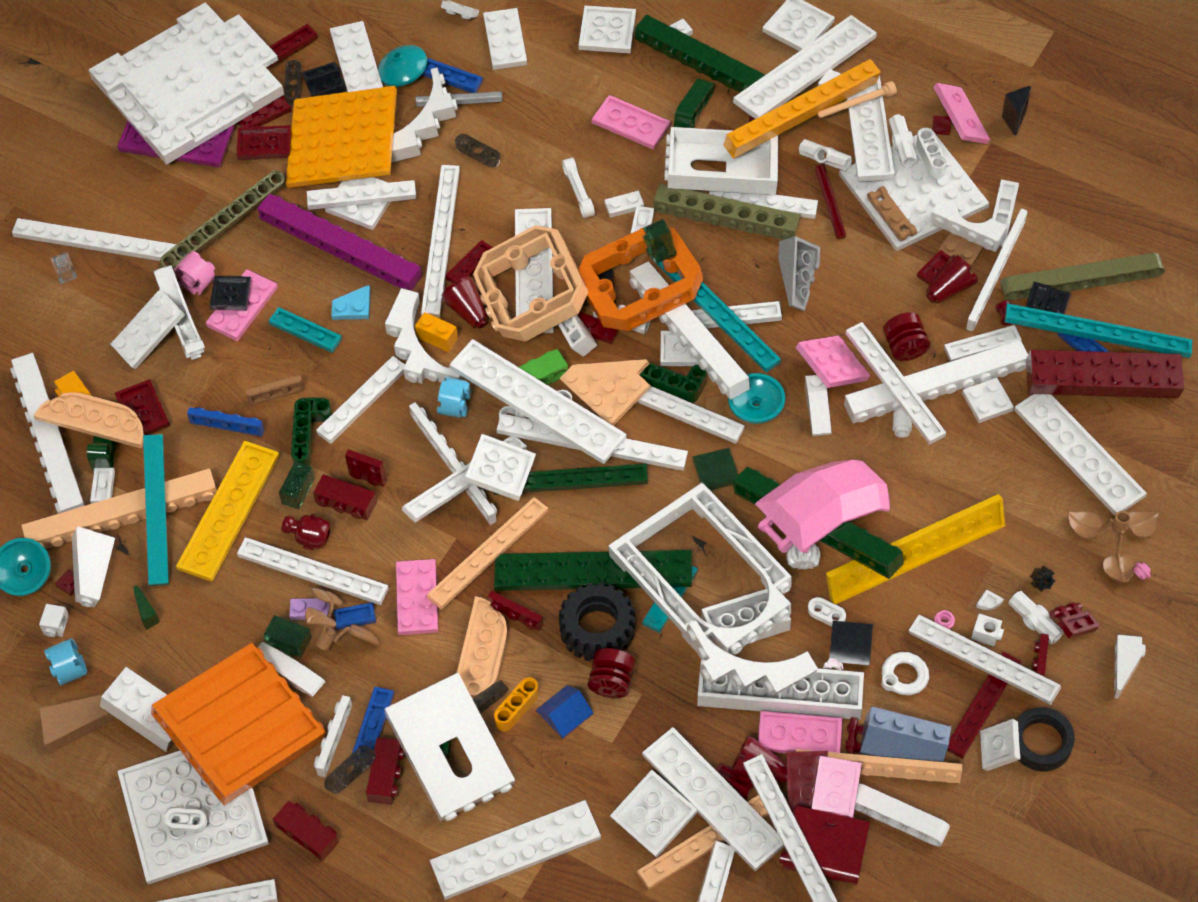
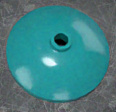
(402, 65)
(763, 391)
(20, 554)

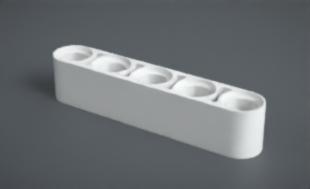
(901, 815)

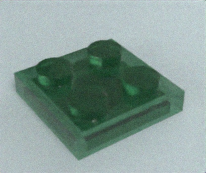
(715, 468)

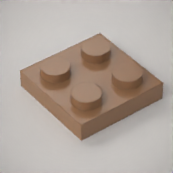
(960, 246)

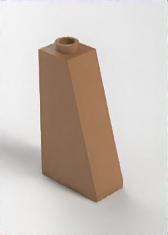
(72, 720)

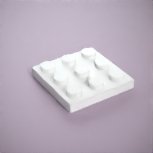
(798, 24)
(607, 29)
(364, 214)
(500, 467)
(654, 813)

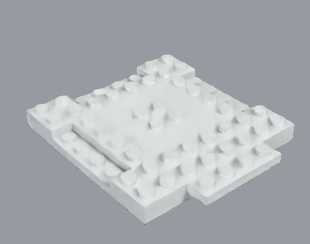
(190, 81)

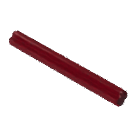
(830, 201)

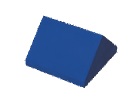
(565, 710)

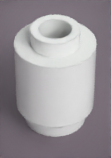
(901, 423)

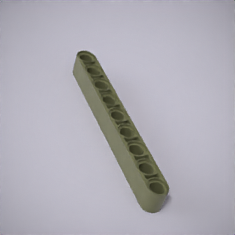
(226, 215)
(1085, 275)

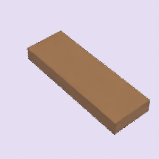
(275, 390)

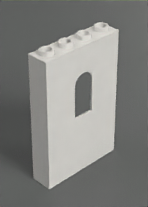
(748, 173)
(434, 718)

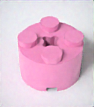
(194, 273)

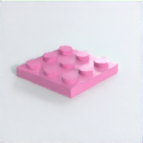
(832, 361)

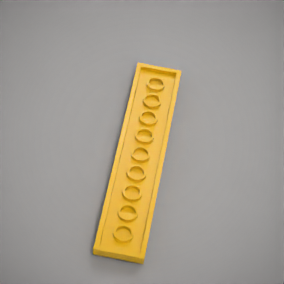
(921, 547)

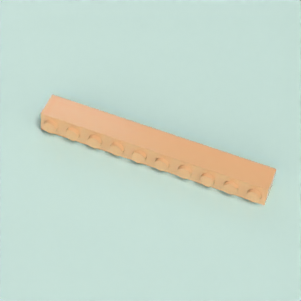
(119, 510)

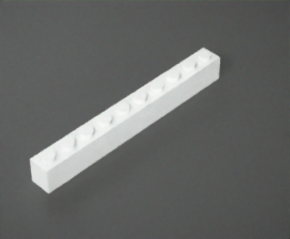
(694, 336)
(940, 380)
(48, 435)

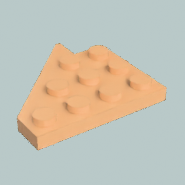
(608, 386)

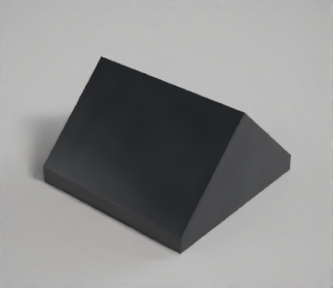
(1015, 108)

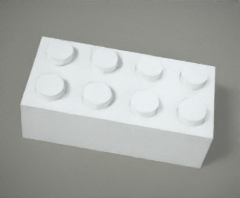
(741, 612)
(131, 702)

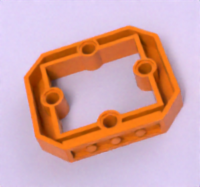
(655, 301)

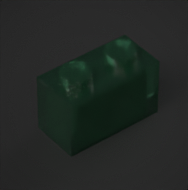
(659, 241)
(296, 485)
(287, 636)

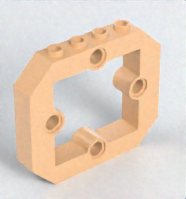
(541, 313)

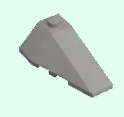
(798, 263)

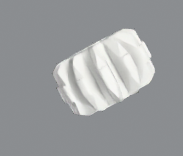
(803, 560)

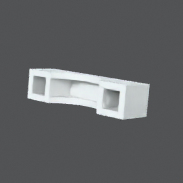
(987, 234)

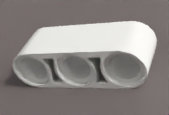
(931, 153)

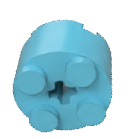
(453, 397)
(66, 662)

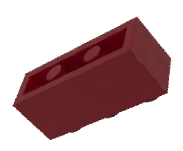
(345, 497)
(385, 771)
(306, 830)

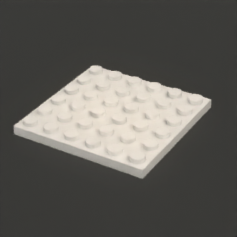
(918, 194)
(173, 783)

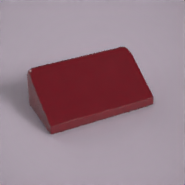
(741, 784)

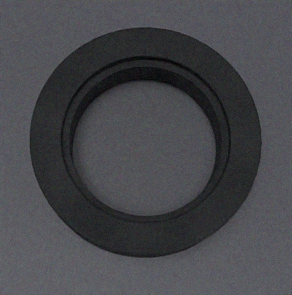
(1061, 724)

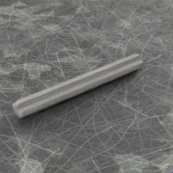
(467, 98)

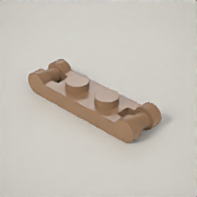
(891, 214)

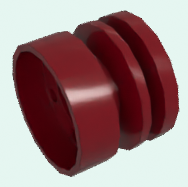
(906, 336)
(611, 673)

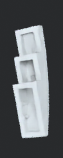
(1005, 204)
(293, 672)

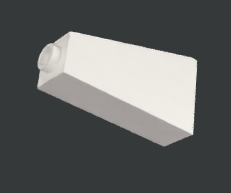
(90, 564)

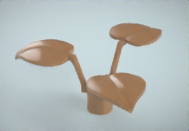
(1140, 523)
(327, 634)

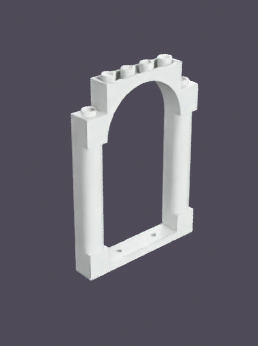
(707, 505)

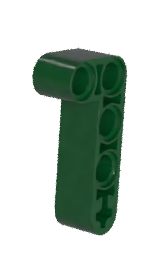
(693, 103)
(683, 383)
(306, 418)
(101, 453)

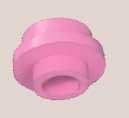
(1142, 571)
(947, 616)

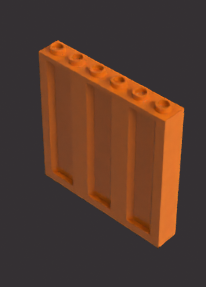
(238, 723)

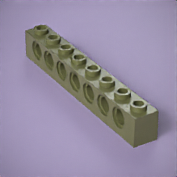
(726, 212)

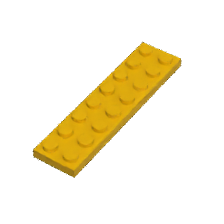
(228, 511)

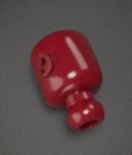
(308, 531)

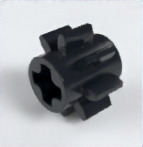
(1042, 578)

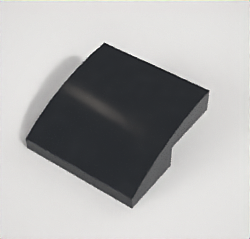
(324, 80)
(1048, 298)
(851, 642)

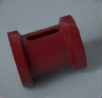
(1001, 311)

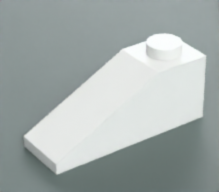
(578, 335)
(817, 405)
(1126, 659)

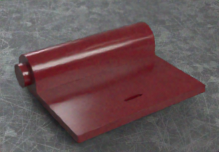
(836, 848)

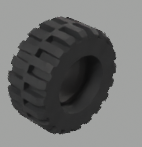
(594, 599)

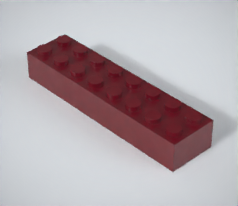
(1104, 374)

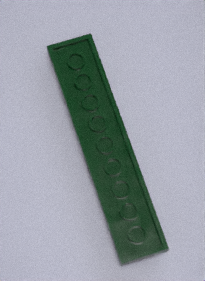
(577, 569)

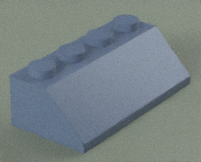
(903, 736)

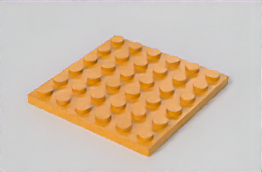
(341, 137)

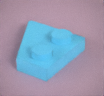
(352, 305)

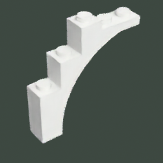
(438, 108)
(401, 325)
(185, 328)
(776, 675)

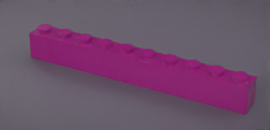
(339, 242)

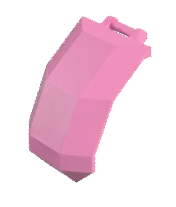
(820, 501)

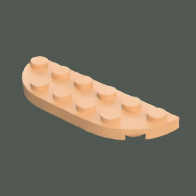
(93, 417)
(482, 647)

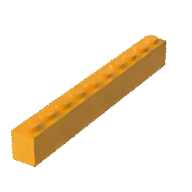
(801, 108)

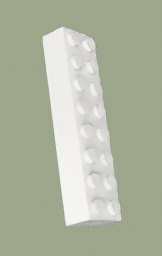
(821, 694)

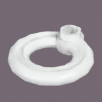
(898, 687)

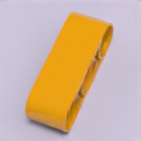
(512, 712)

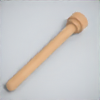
(889, 89)

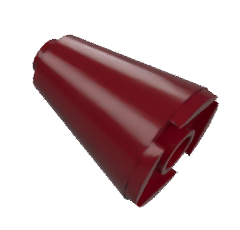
(951, 280)
(466, 302)
(752, 749)

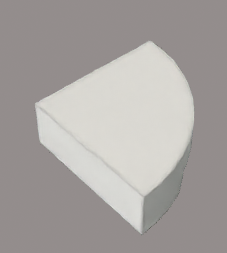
(989, 601)

